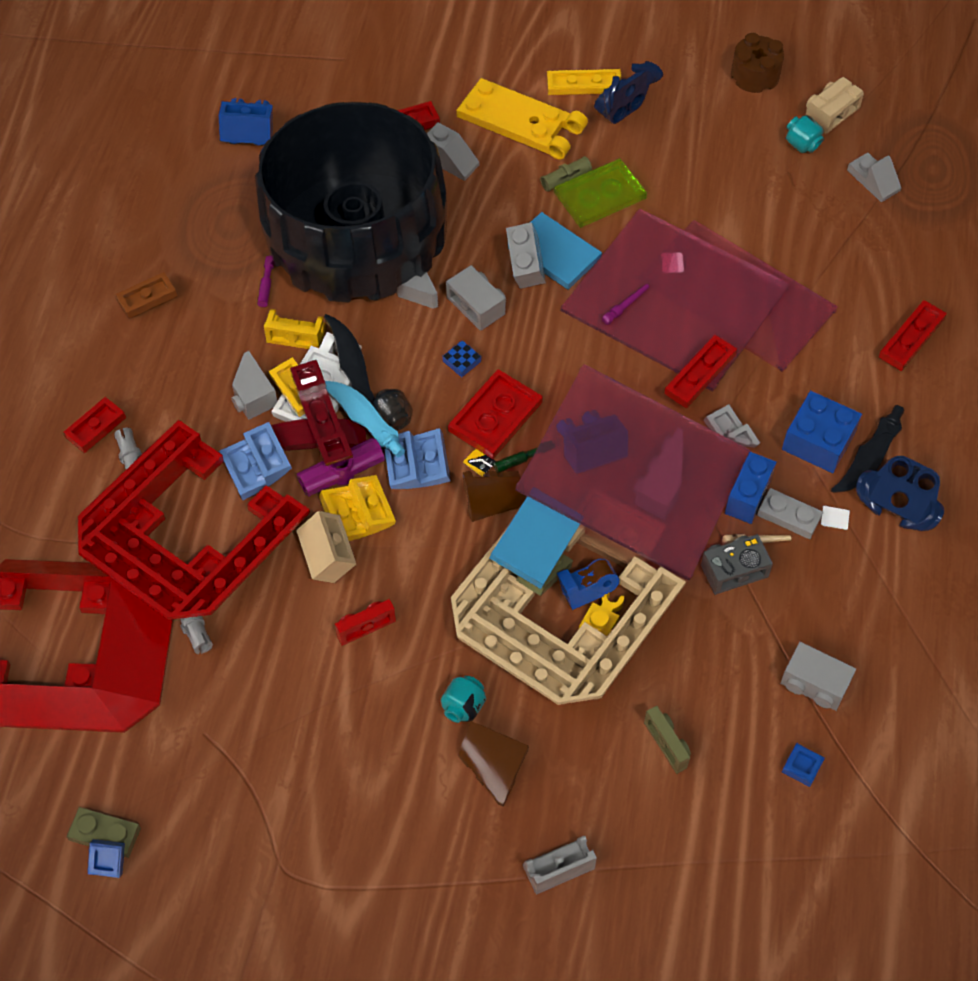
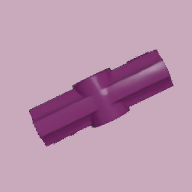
(321, 476)

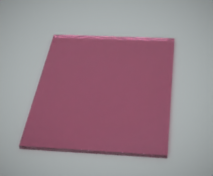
(690, 296)
(634, 471)

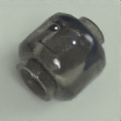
(393, 408)

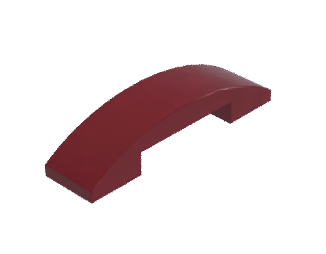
(320, 413)
(298, 436)

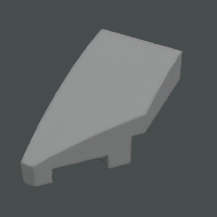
(728, 425)

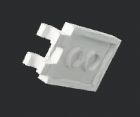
(330, 370)

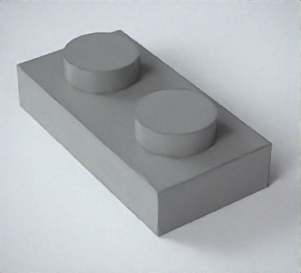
(790, 513)

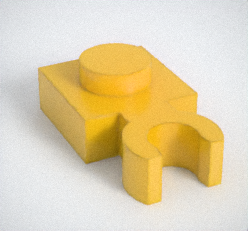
(604, 616)

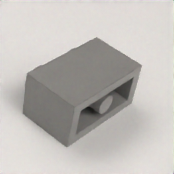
(525, 255)
(476, 297)
(817, 676)

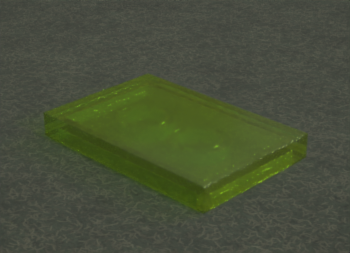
(600, 192)

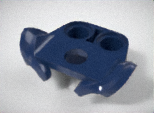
(627, 94)
(923, 508)

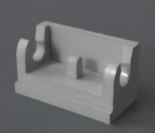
(560, 865)

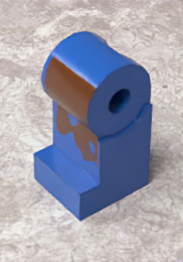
(588, 583)

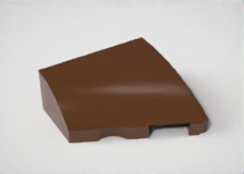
(492, 493)
(493, 759)

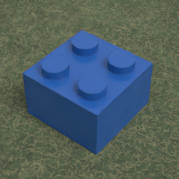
(821, 431)

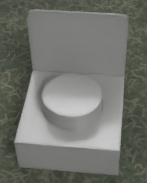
(876, 176)

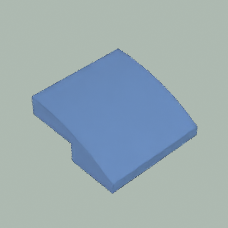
(256, 461)
(422, 462)

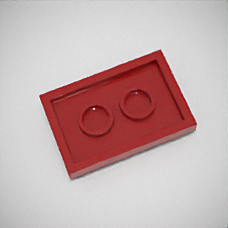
(495, 413)

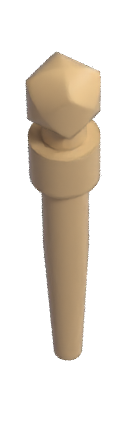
(764, 538)

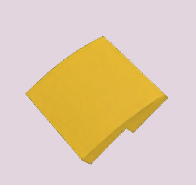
(360, 506)

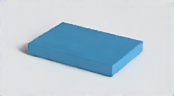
(562, 252)
(534, 542)

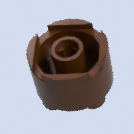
(757, 63)

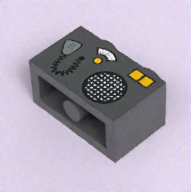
(736, 563)

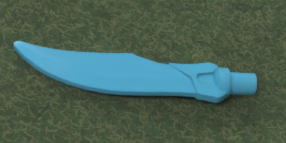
(363, 413)

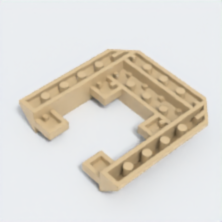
(491, 623)

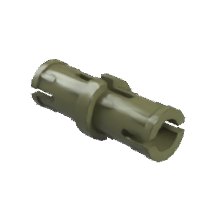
(566, 173)

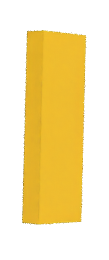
(580, 81)

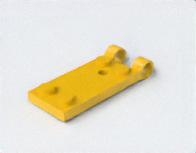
(512, 114)

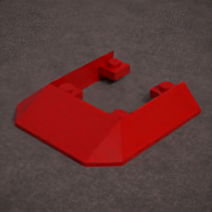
(118, 524)
(129, 662)

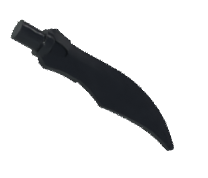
(350, 357)
(872, 453)

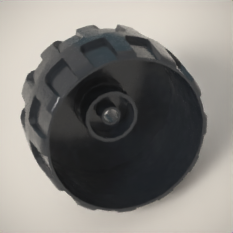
(352, 200)

